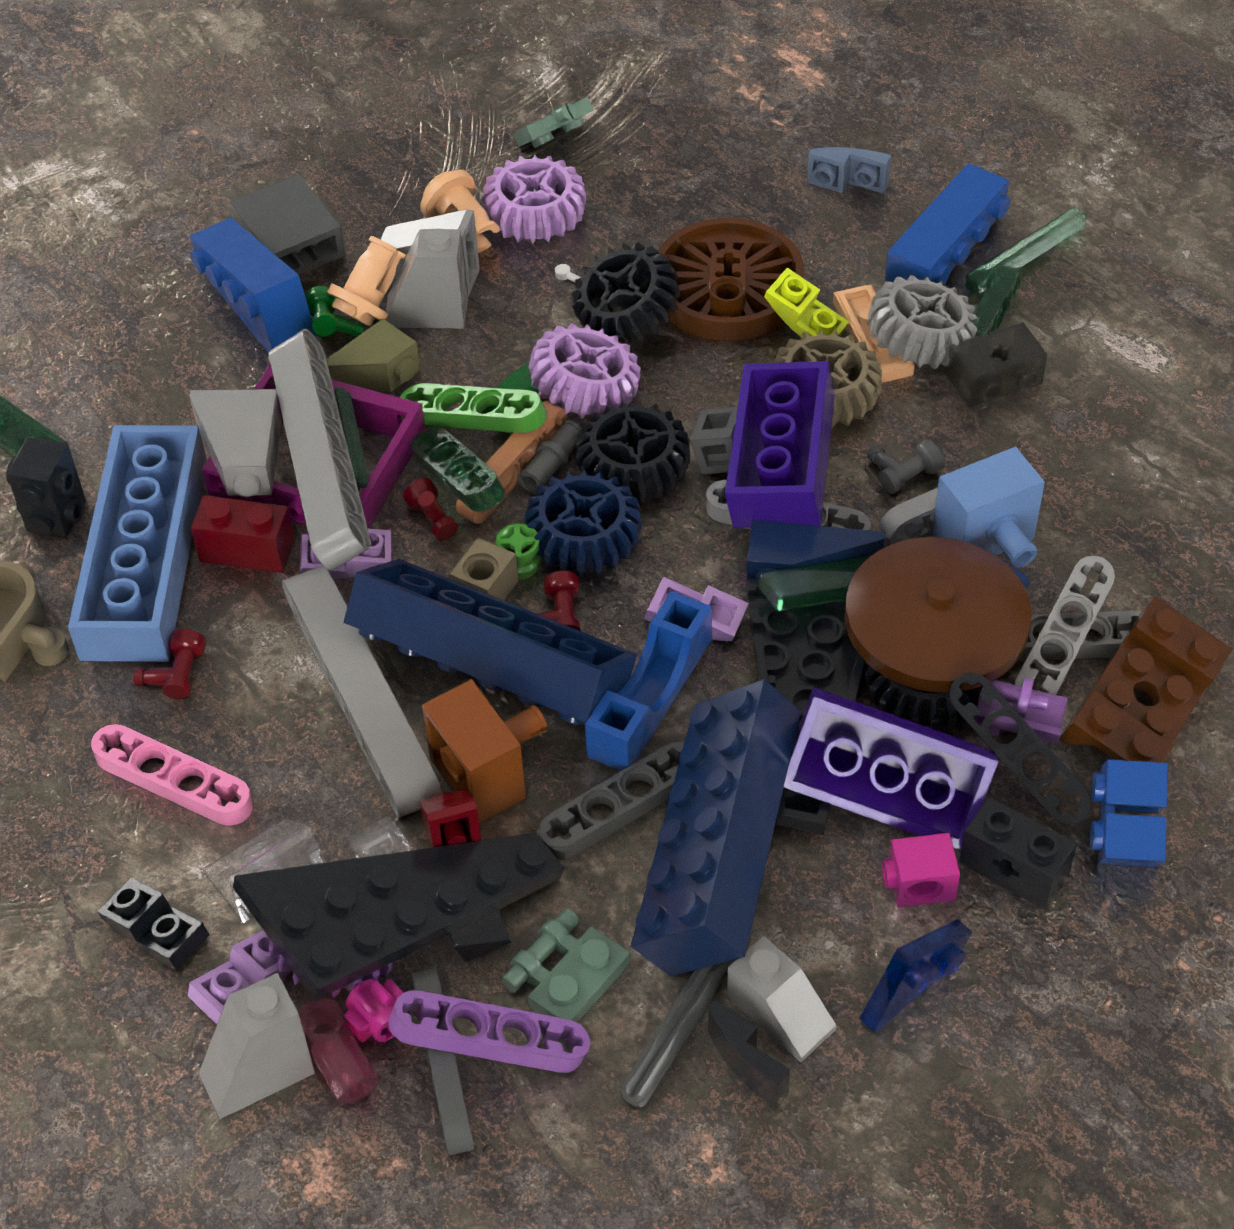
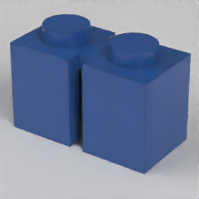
(1125, 837)

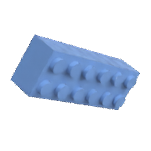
(138, 544)

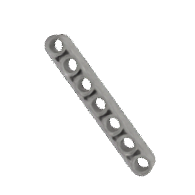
(319, 451)
(361, 691)

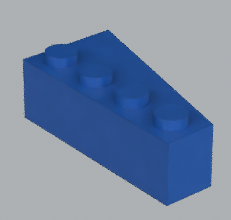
(252, 282)

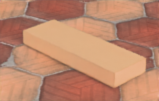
(854, 306)

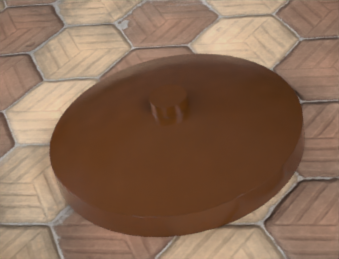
(937, 612)

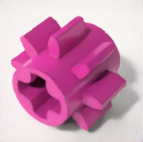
(370, 1009)

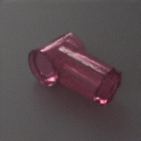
(337, 1052)

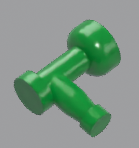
(324, 320)

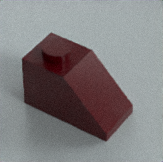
(450, 819)

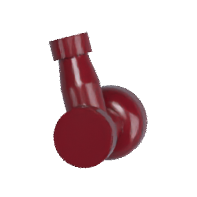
(423, 496)
(562, 588)
(186, 647)

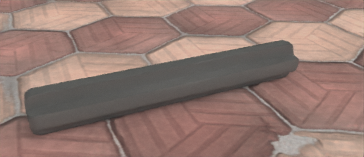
(672, 1033)

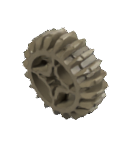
(846, 362)

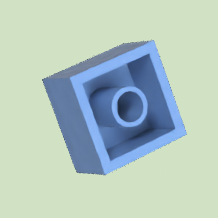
(992, 505)

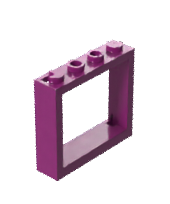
(372, 412)

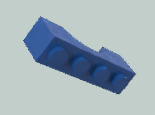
(630, 717)

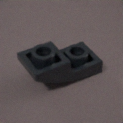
(152, 924)

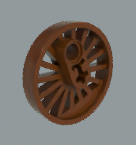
(726, 274)

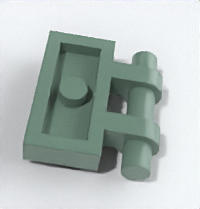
(577, 979)

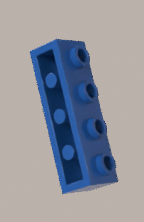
(949, 227)

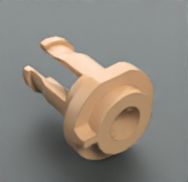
(456, 192)
(368, 283)

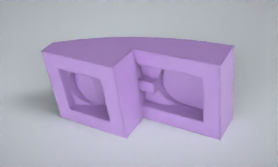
(726, 609)

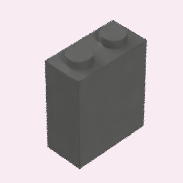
(291, 224)

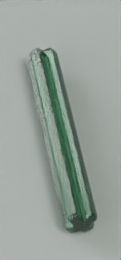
(1027, 248)

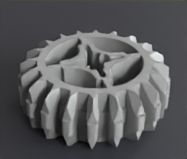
(920, 320)

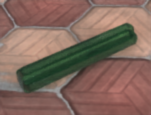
(352, 437)

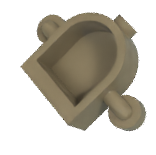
(23, 621)

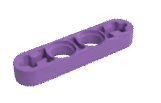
(489, 1022)

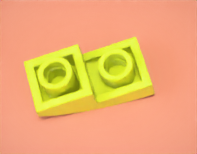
(797, 306)

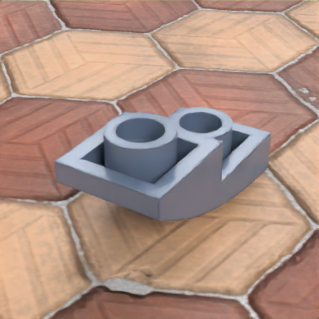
(840, 166)

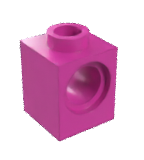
(922, 870)

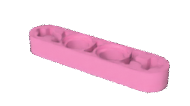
(175, 769)

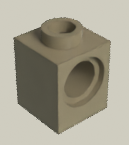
(487, 569)

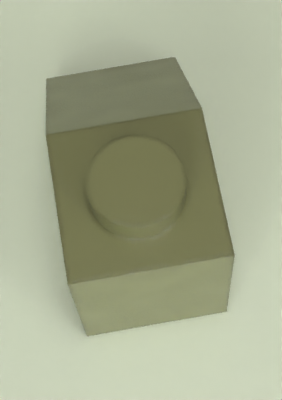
(376, 359)

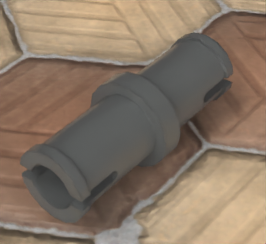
(550, 456)

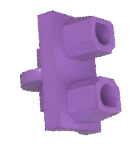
(1039, 709)

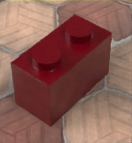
(243, 533)

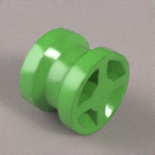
(521, 541)

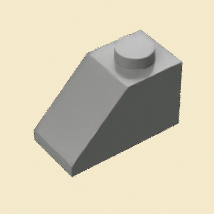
(779, 999)

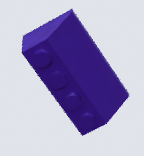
(888, 767)

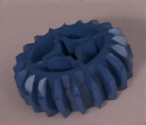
(584, 511)

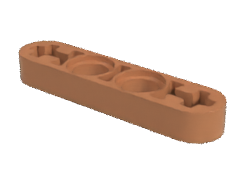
(515, 457)

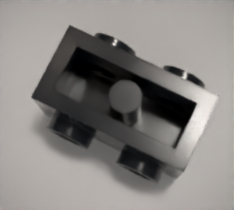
(46, 487)

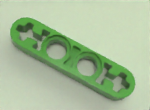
(517, 409)

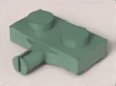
(566, 117)

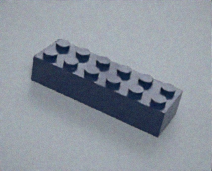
(487, 639)
(717, 830)

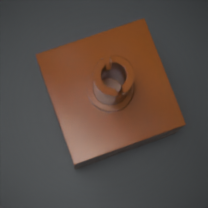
(478, 748)

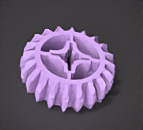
(534, 198)
(583, 370)

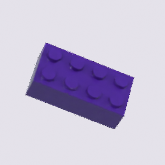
(780, 443)

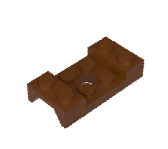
(1166, 660)

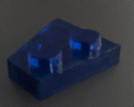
(915, 970)

